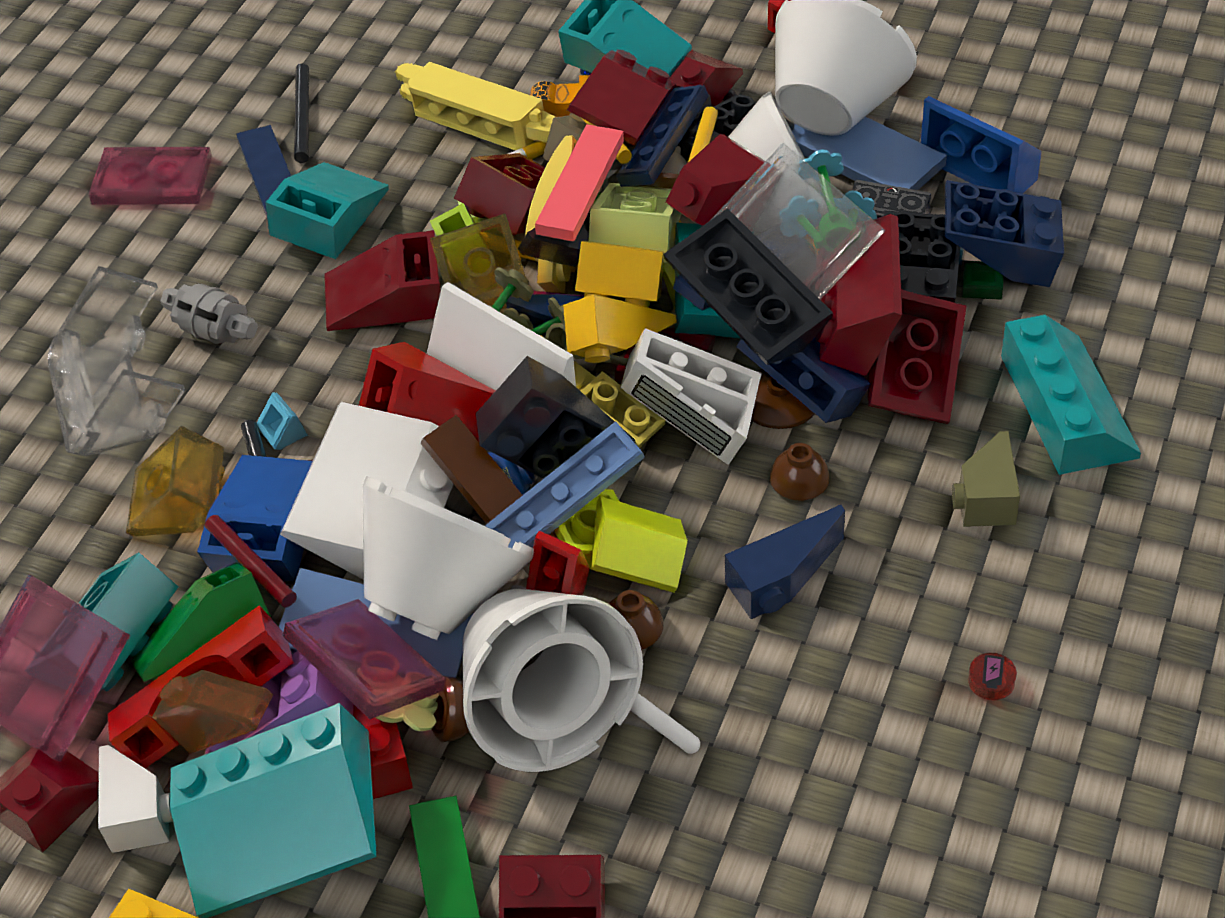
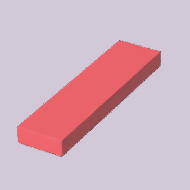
(579, 183)

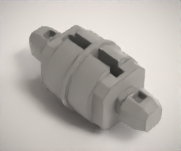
(209, 313)

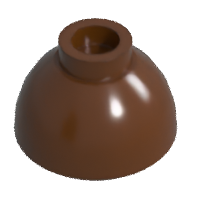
(799, 473)
(641, 615)
(450, 712)

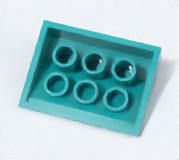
(274, 810)

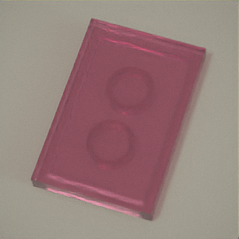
(150, 175)
(364, 658)

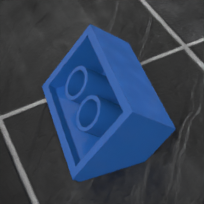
(978, 150)

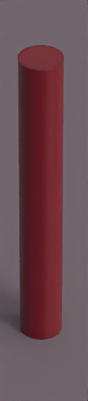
(251, 561)

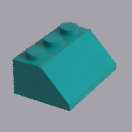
(132, 599)

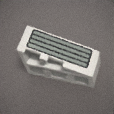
(693, 391)

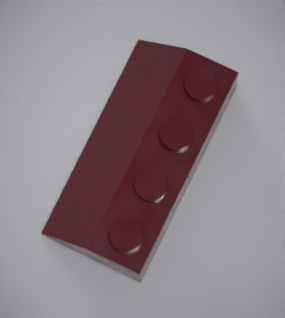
(864, 304)

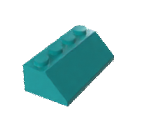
(1065, 396)

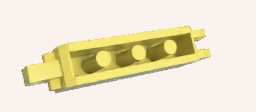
(474, 105)

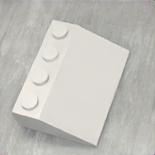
(488, 342)
(358, 445)

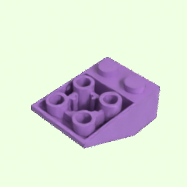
(296, 693)

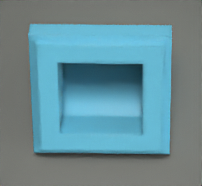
(280, 423)

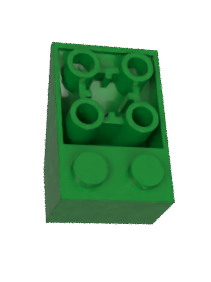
(198, 617)

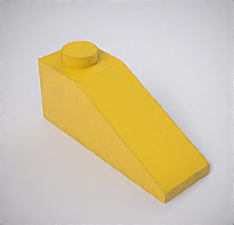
(605, 326)

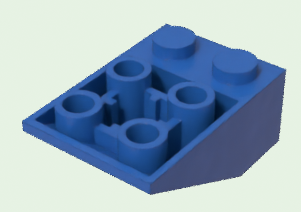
(256, 508)

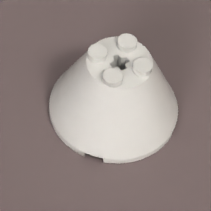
(430, 560)

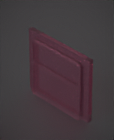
(52, 665)

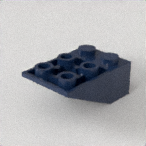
(1006, 230)

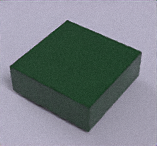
(981, 281)

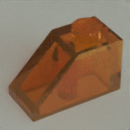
(210, 709)

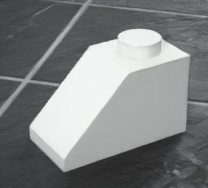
(131, 803)

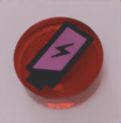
(992, 676)

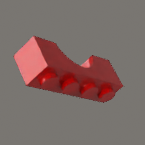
(245, 651)

